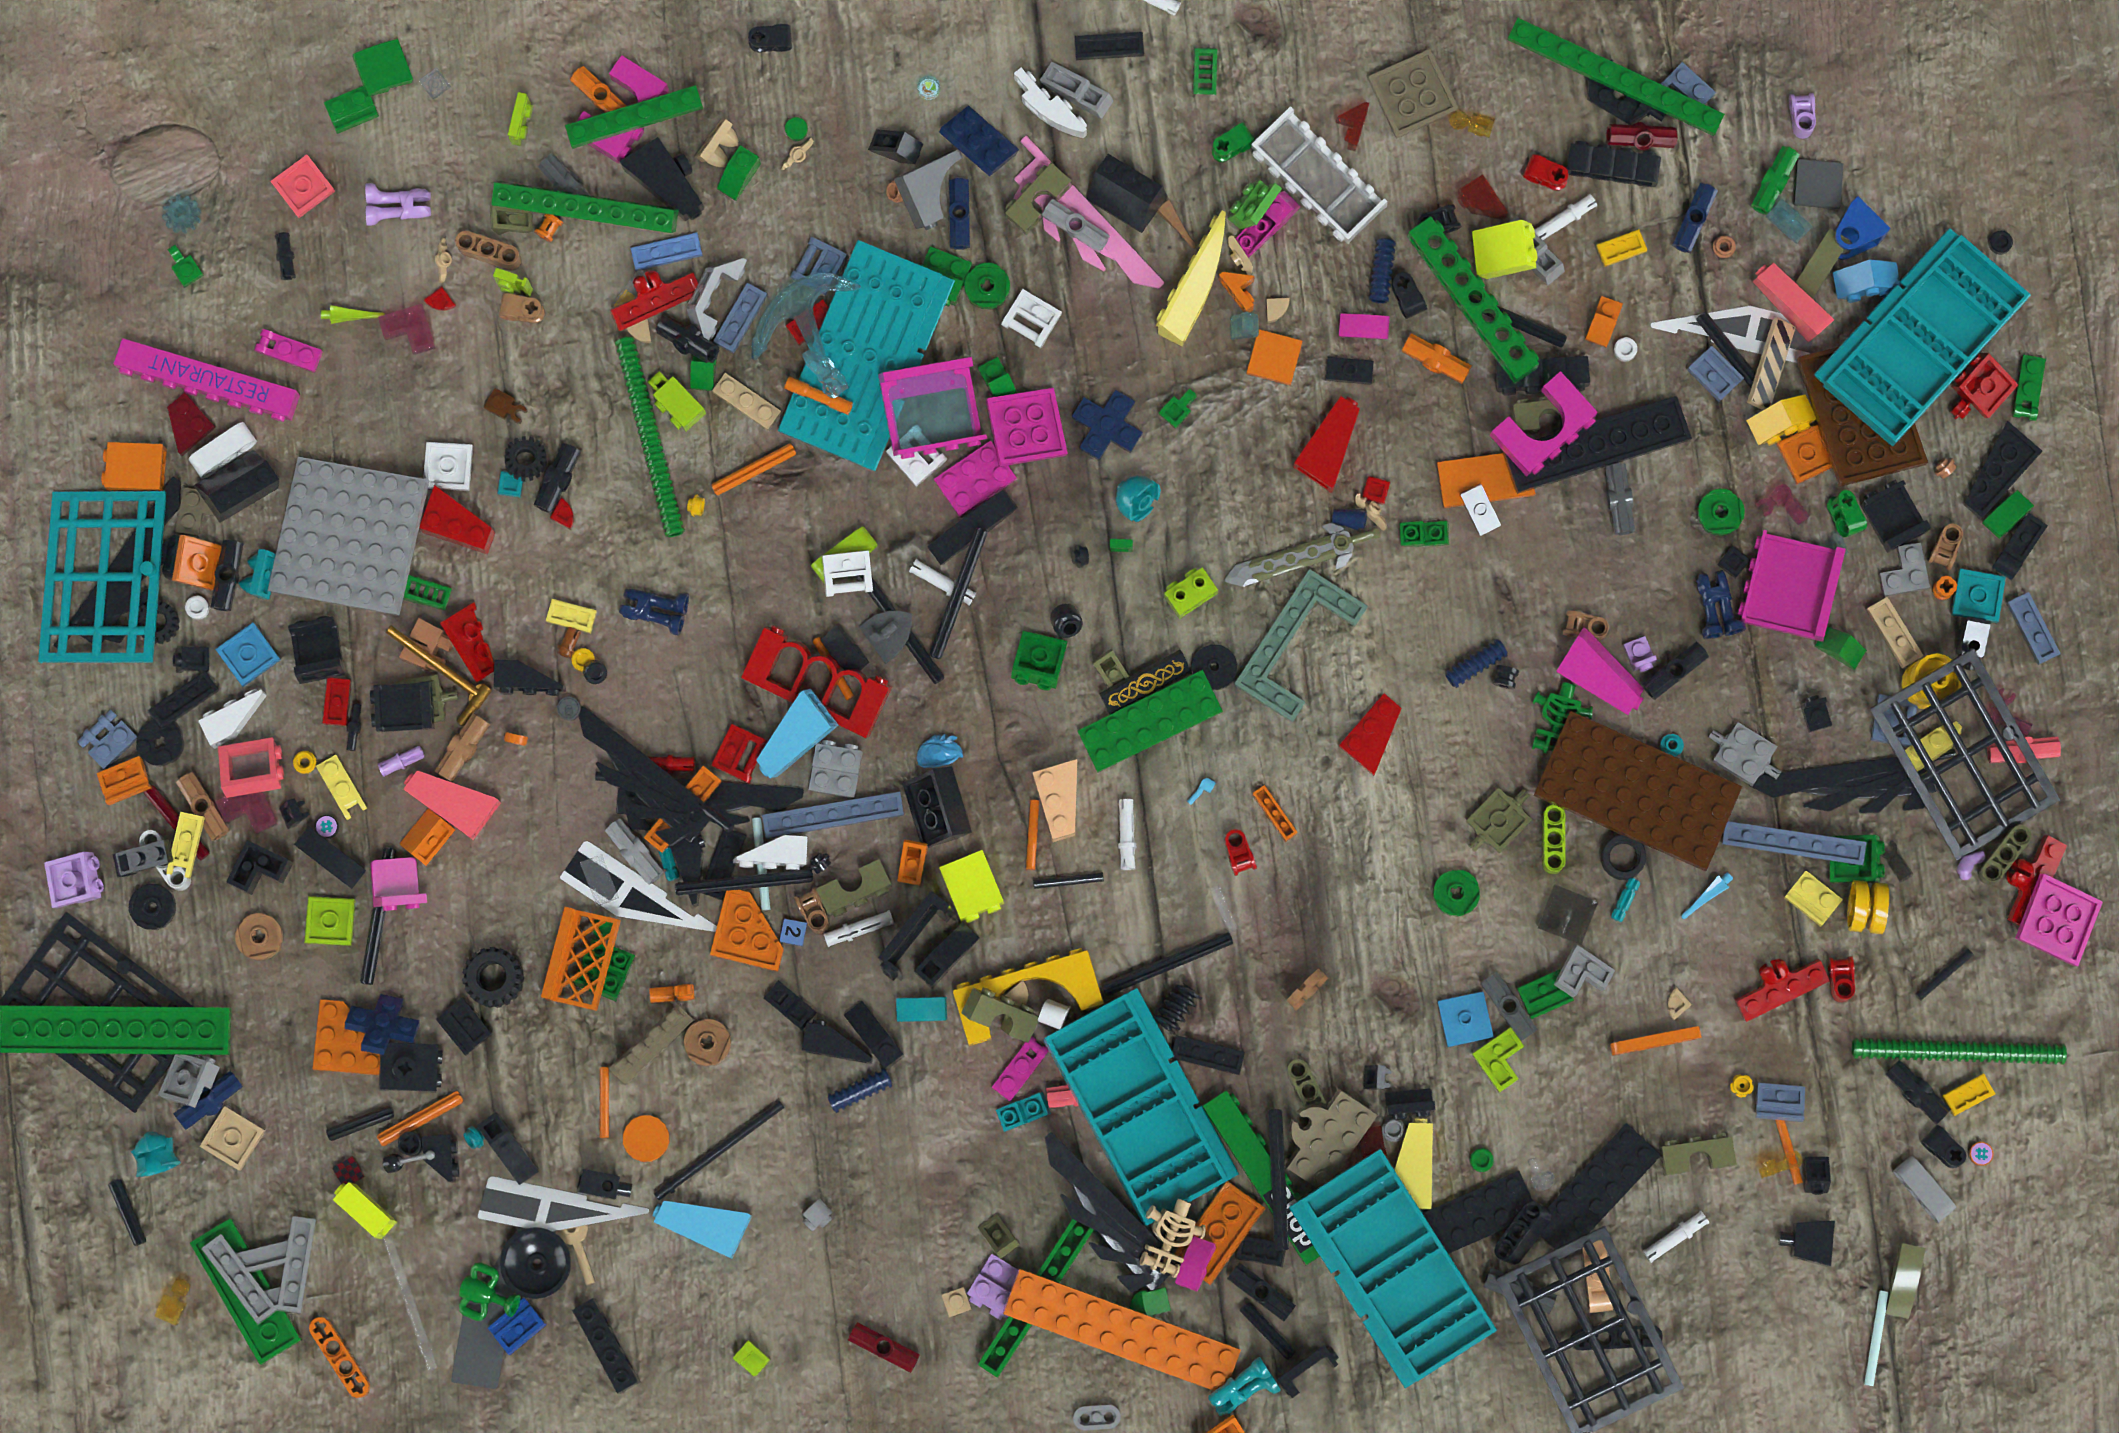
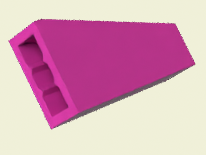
(1600, 673)

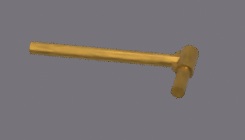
(477, 693)

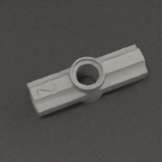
(1086, 234)
(634, 851)

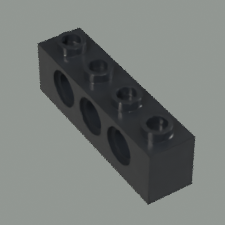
(606, 1346)

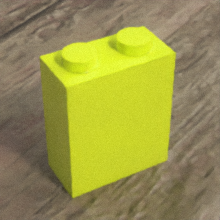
(1504, 249)
(972, 886)
(364, 1209)

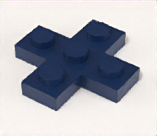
(1107, 425)
(382, 1024)

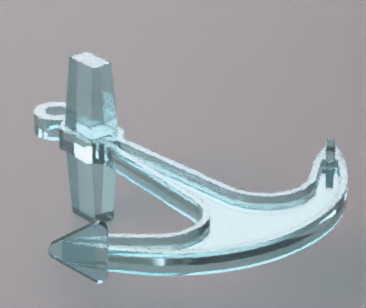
(797, 303)

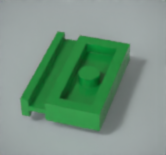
(351, 109)
(1543, 996)

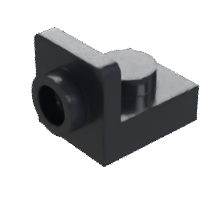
(191, 659)
(1816, 713)
(1817, 1175)

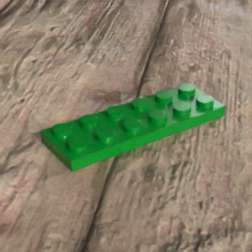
(1150, 721)
(271, 1335)

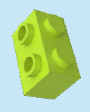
(1192, 595)

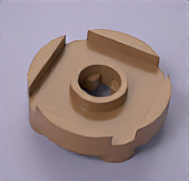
(252, 948)
(1307, 989)
(720, 1038)

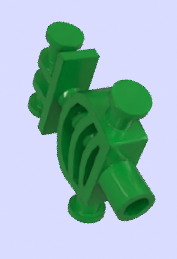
(1565, 698)

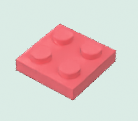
(302, 186)

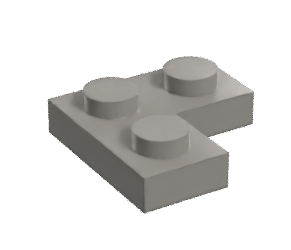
(1910, 577)
(1580, 967)

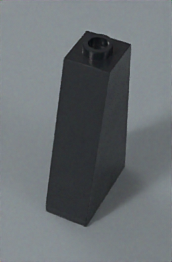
(661, 176)

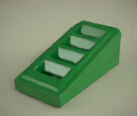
(1205, 52)
(427, 584)

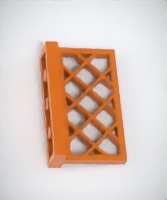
(562, 958)

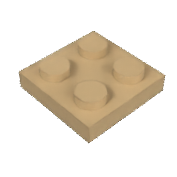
(232, 1138)

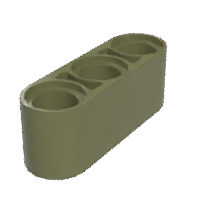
(2014, 849)
(1304, 1080)

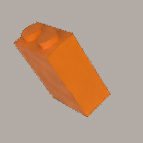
(134, 467)

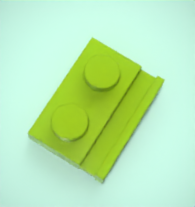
(522, 111)
(512, 283)

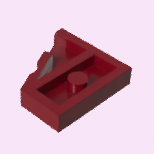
(188, 423)

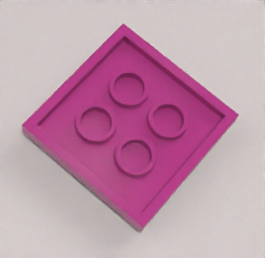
(1026, 427)
(2058, 919)

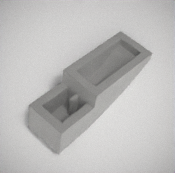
(1077, 90)
(1547, 264)

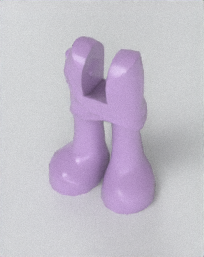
(405, 198)

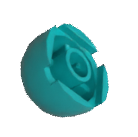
(1136, 496)

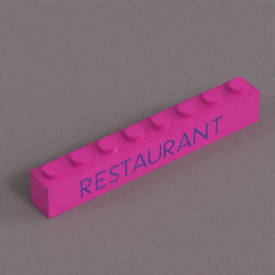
(207, 380)

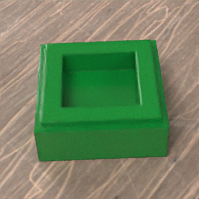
(1121, 545)

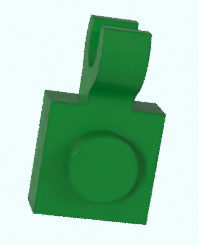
(186, 268)
(1176, 410)

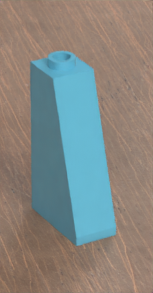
(797, 733)
(708, 1226)

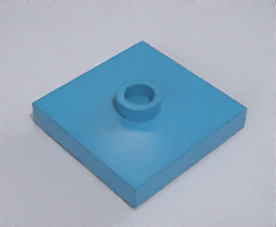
(248, 654)
(1465, 1019)

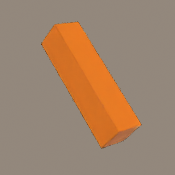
(1274, 813)

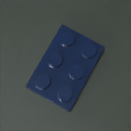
(978, 140)

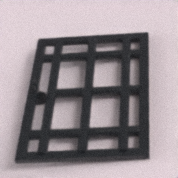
(1933, 773)
(123, 966)
(1590, 1333)

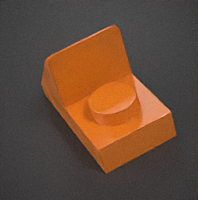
(1234, 285)
(1604, 321)
(912, 862)

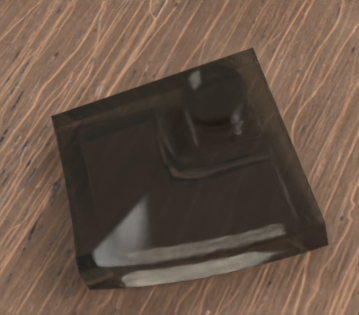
(1567, 915)

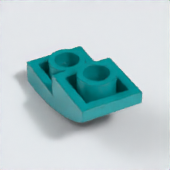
(921, 1009)
(1023, 1111)

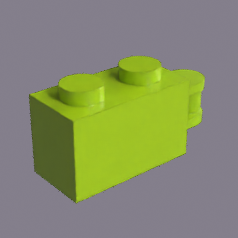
(676, 402)

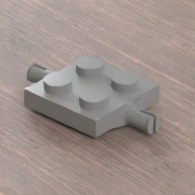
(1745, 754)

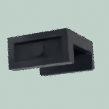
(1894, 515)
(316, 649)
(402, 707)
(426, 1059)
(1286, 1379)

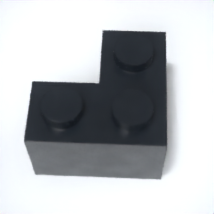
(253, 863)

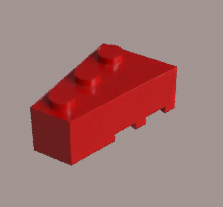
(454, 523)

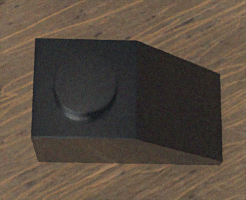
(896, 146)

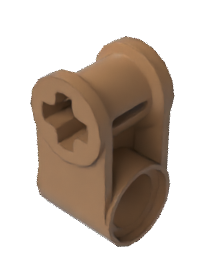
(517, 309)
(1944, 550)
(1585, 621)
(812, 907)

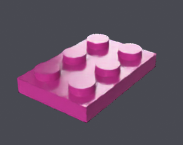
(974, 479)

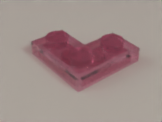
(410, 322)
(253, 805)

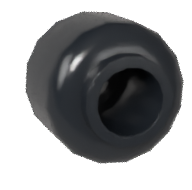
(1066, 620)

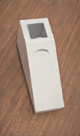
(228, 722)
(783, 851)

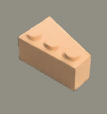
(1058, 798)

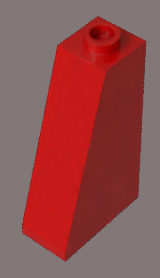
(1327, 447)

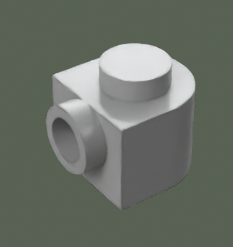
(817, 1215)

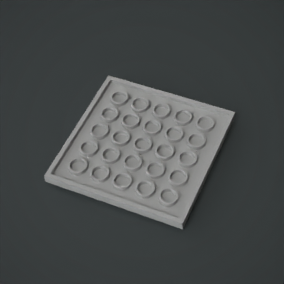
(348, 536)

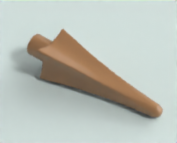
(1169, 214)

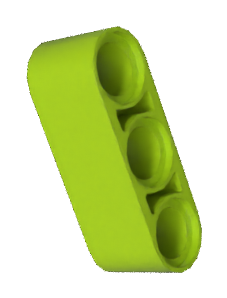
(857, 541)
(1549, 850)

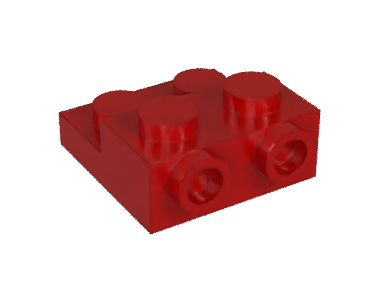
(1984, 384)

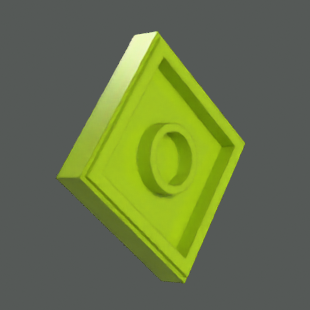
(330, 921)

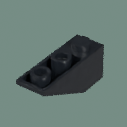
(517, 676)
(946, 955)
(507, 1148)

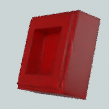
(1376, 490)

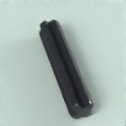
(360, 1123)
(127, 1212)
(1268, 1331)

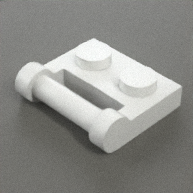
(1034, 311)
(916, 467)
(847, 565)

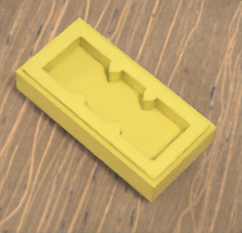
(571, 615)

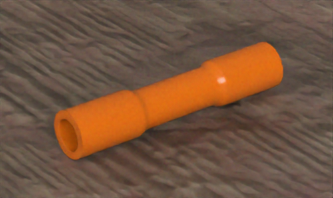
(804, 389)

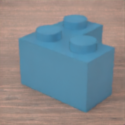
(1867, 279)

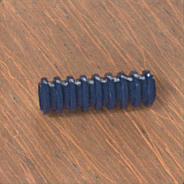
(1382, 270)
(1476, 663)
(859, 1090)

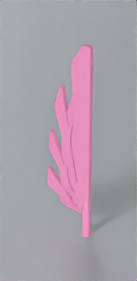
(1116, 248)

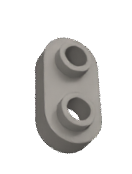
(1096, 1416)

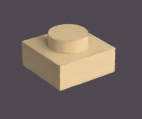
(956, 1302)

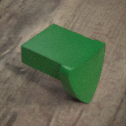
(1151, 1302)

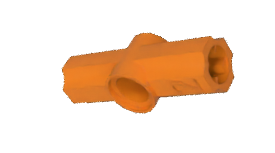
(591, 86)
(1436, 358)

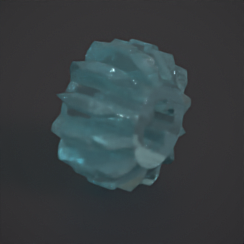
(183, 221)

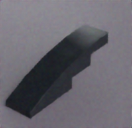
(961, 534)

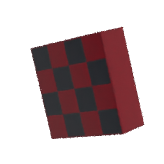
(348, 1171)

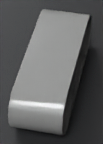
(1924, 1189)

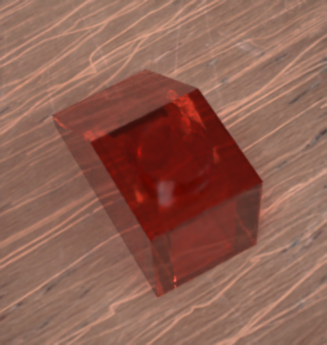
(1481, 199)

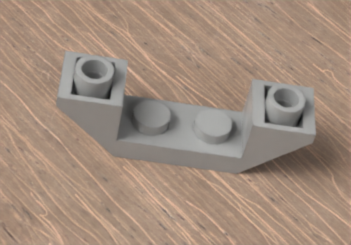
(710, 280)

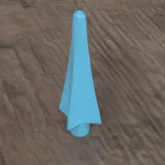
(1715, 888)

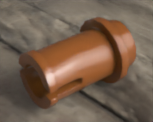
(569, 642)

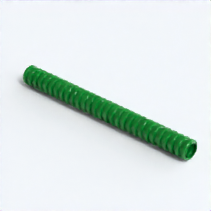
(649, 436)
(1967, 1051)

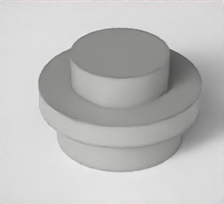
(1393, 1130)

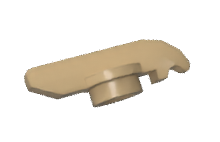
(797, 154)
(1239, 256)
(443, 260)
(1373, 511)

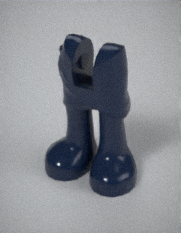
(1709, 598)
(644, 610)

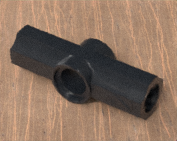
(687, 339)
(557, 478)
(229, 561)
(1686, 661)
(1917, 1092)
(1274, 1302)

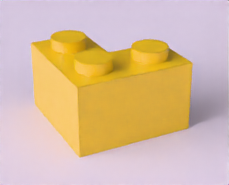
(1782, 418)

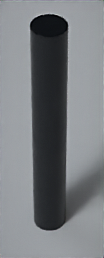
(1068, 880)
(1944, 974)

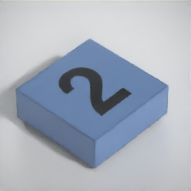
(793, 932)

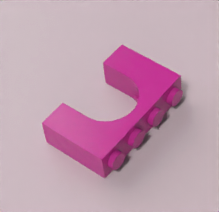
(643, 87)
(1531, 453)

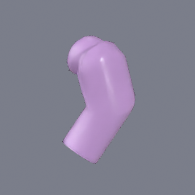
(1967, 863)

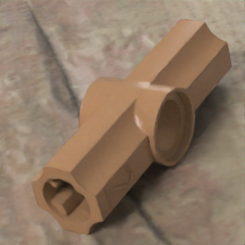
(462, 748)
(195, 794)

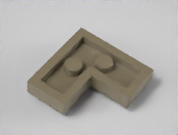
(191, 513)

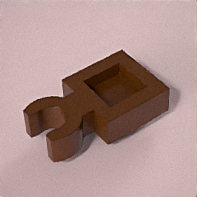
(502, 405)

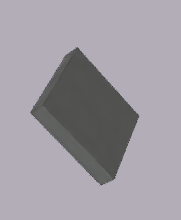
(1818, 184)

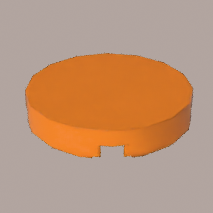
(646, 1138)

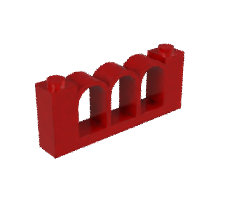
(763, 661)

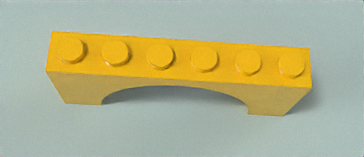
(1070, 972)

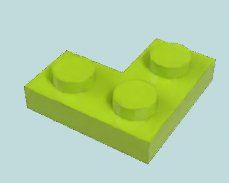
(1493, 1059)

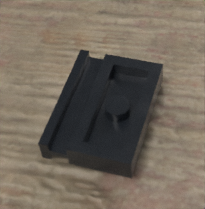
(464, 1026)

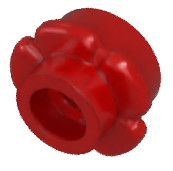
(1960, 409)

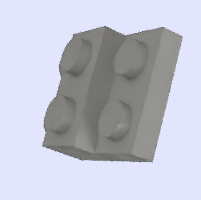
(835, 769)
(188, 1078)

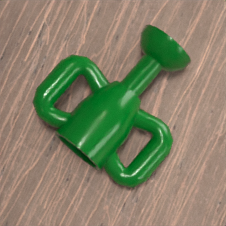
(481, 1292)

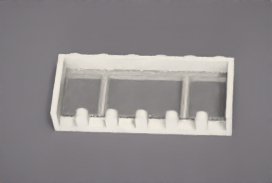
(1317, 176)

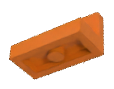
(427, 837)

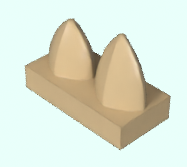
(710, 151)

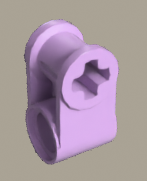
(1802, 110)

